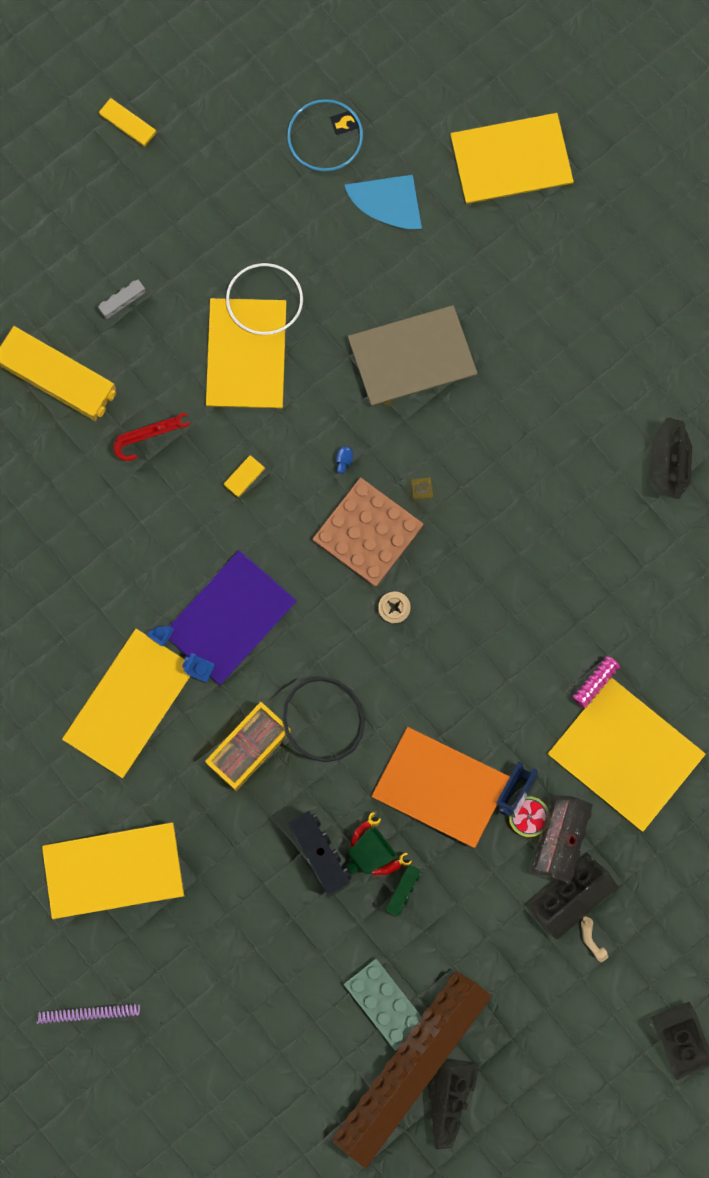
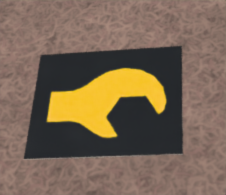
(344, 123)

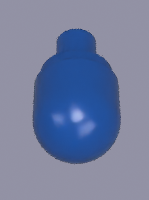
(344, 459)

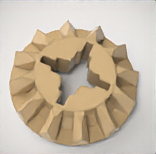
(404, 607)

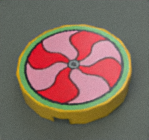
(529, 818)

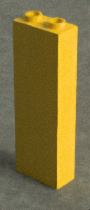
(56, 374)

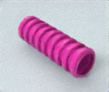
(596, 682)

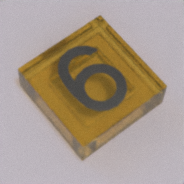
(422, 488)

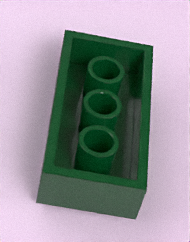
(401, 894)

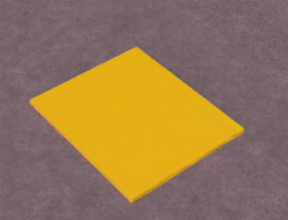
(626, 754)

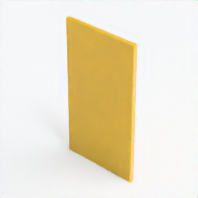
(128, 704)
(113, 871)

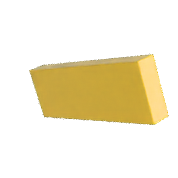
(127, 122)

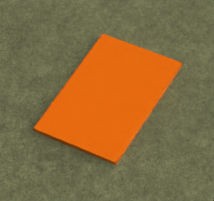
(440, 787)

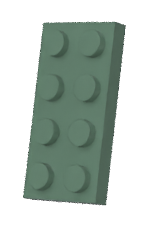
(384, 1003)

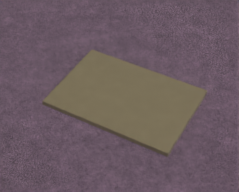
(412, 355)

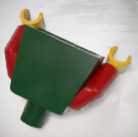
(372, 851)

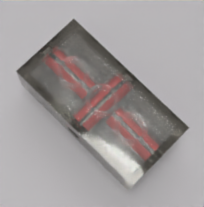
(561, 838)

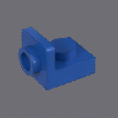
(198, 668)

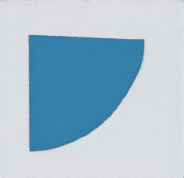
(388, 200)

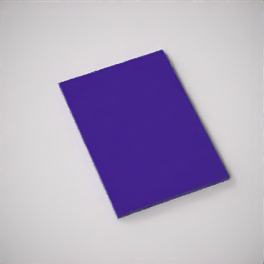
(231, 616)

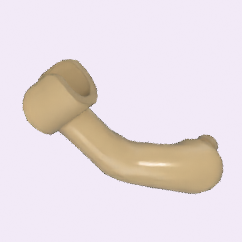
(587, 926)

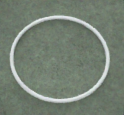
(271, 332)

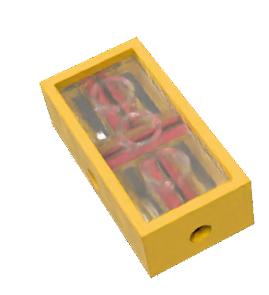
(247, 746)

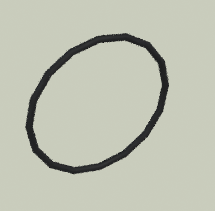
(354, 698)

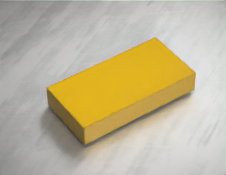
(244, 476)

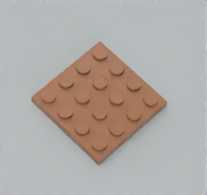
(368, 532)

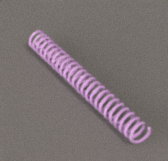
(133, 1012)

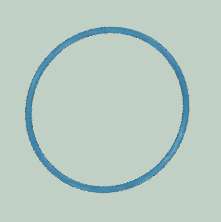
(325, 169)

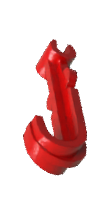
(146, 433)

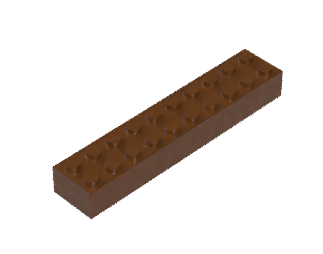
(411, 1069)

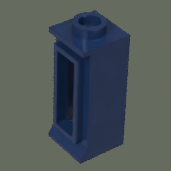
(518, 773)

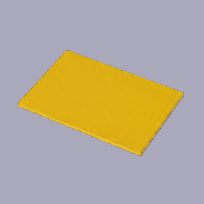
(511, 158)
(243, 365)

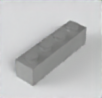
(121, 299)

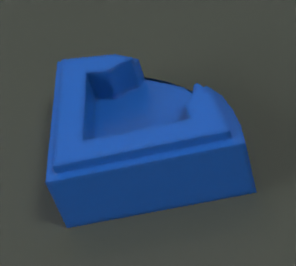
(161, 634)

